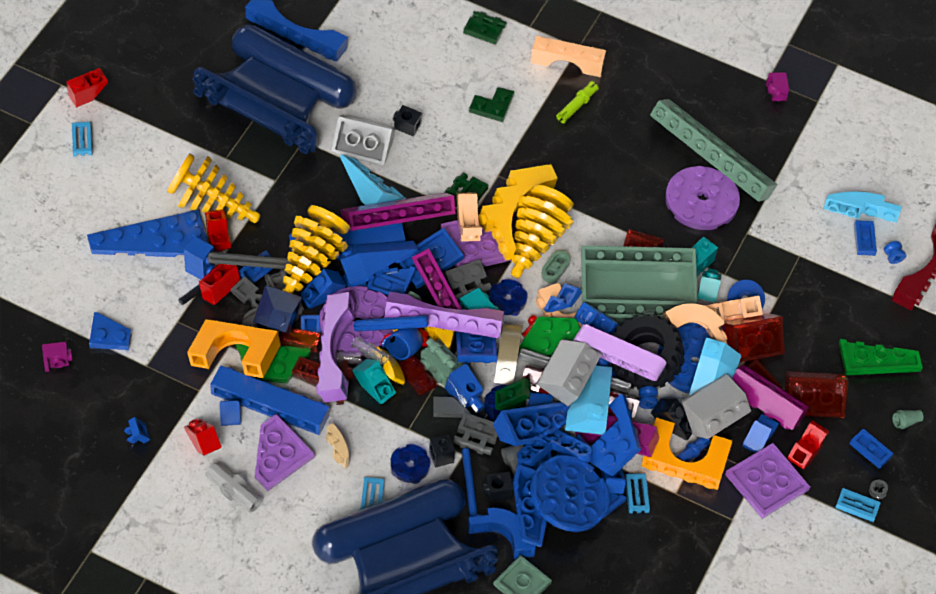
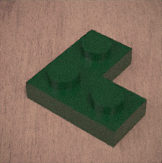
(495, 108)

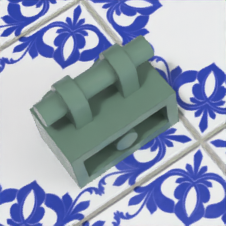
(439, 361)

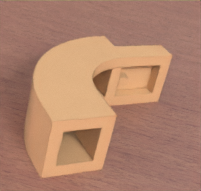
(468, 217)
(697, 314)

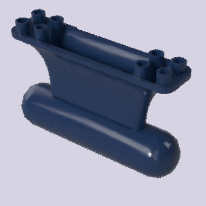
(276, 86)
(405, 543)

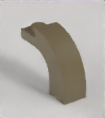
(508, 353)

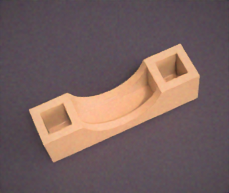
(550, 50)

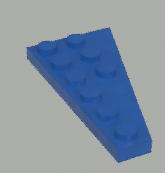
(153, 238)

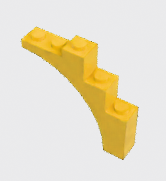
(505, 203)

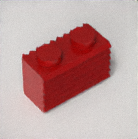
(219, 282)

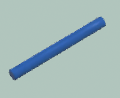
(469, 482)

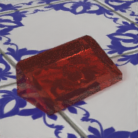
(301, 339)

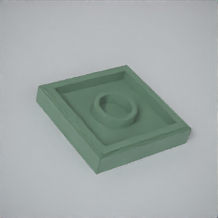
(522, 578)

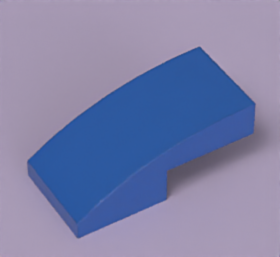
(593, 317)

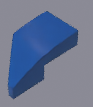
(566, 298)

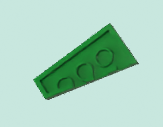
(866, 359)

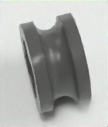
(881, 484)

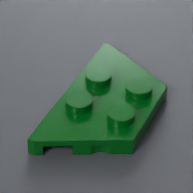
(548, 332)
(283, 363)

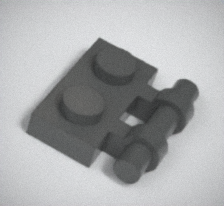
(465, 275)
(477, 428)

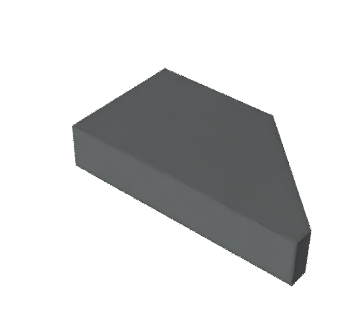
(448, 407)

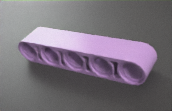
(622, 352)

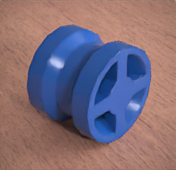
(894, 252)
(648, 397)

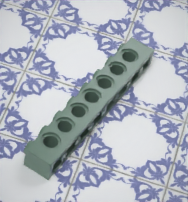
(713, 150)

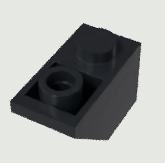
(673, 411)

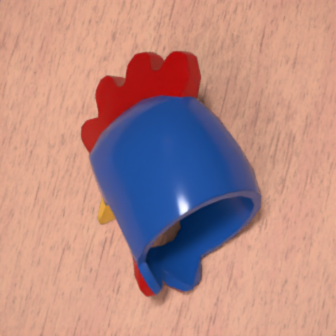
(406, 342)

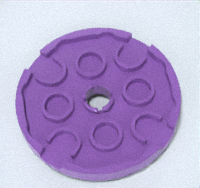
(700, 214)
(368, 306)

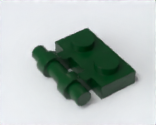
(484, 27)
(472, 185)

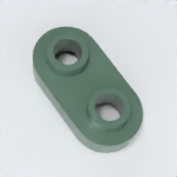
(555, 268)

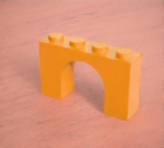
(217, 335)
(704, 472)

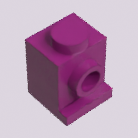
(777, 86)
(56, 355)

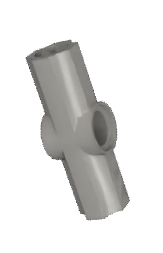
(233, 487)

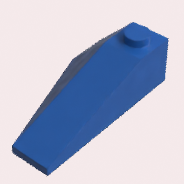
(367, 259)

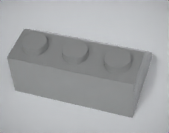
(362, 139)
(568, 370)
(715, 407)

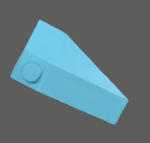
(369, 186)
(714, 361)
(590, 410)

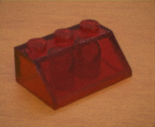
(755, 336)
(820, 391)

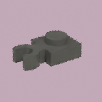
(246, 291)

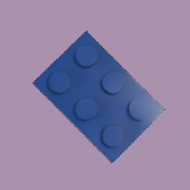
(443, 250)
(475, 348)

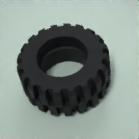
(654, 330)

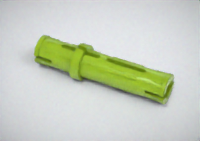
(582, 97)

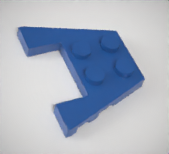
(618, 443)

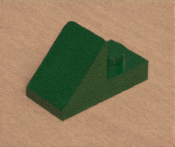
(513, 395)

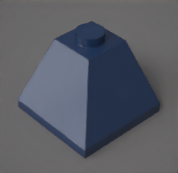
(277, 309)

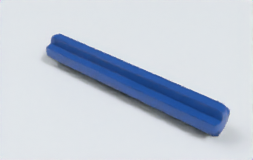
(391, 323)

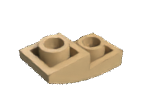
(340, 449)

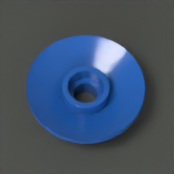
(747, 288)

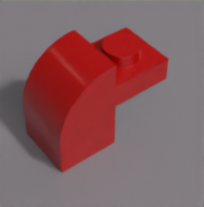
(217, 230)
(808, 446)

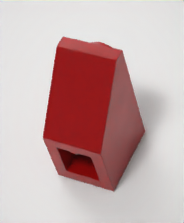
(86, 87)
(203, 436)

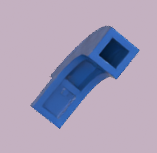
(504, 523)

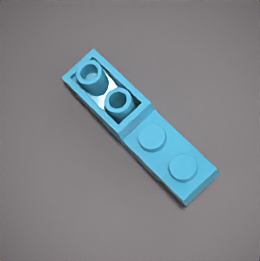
(867, 203)

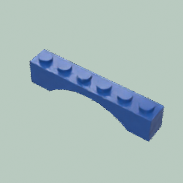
(324, 42)

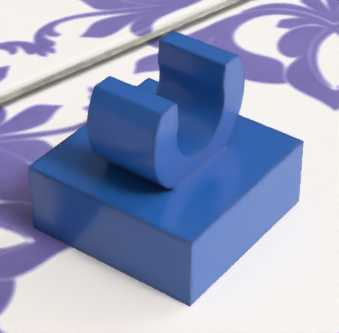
(138, 430)

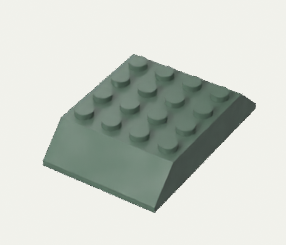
(637, 279)

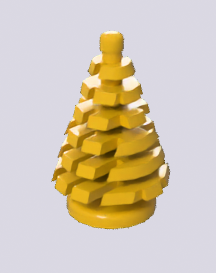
(195, 182)
(539, 225)
(318, 247)

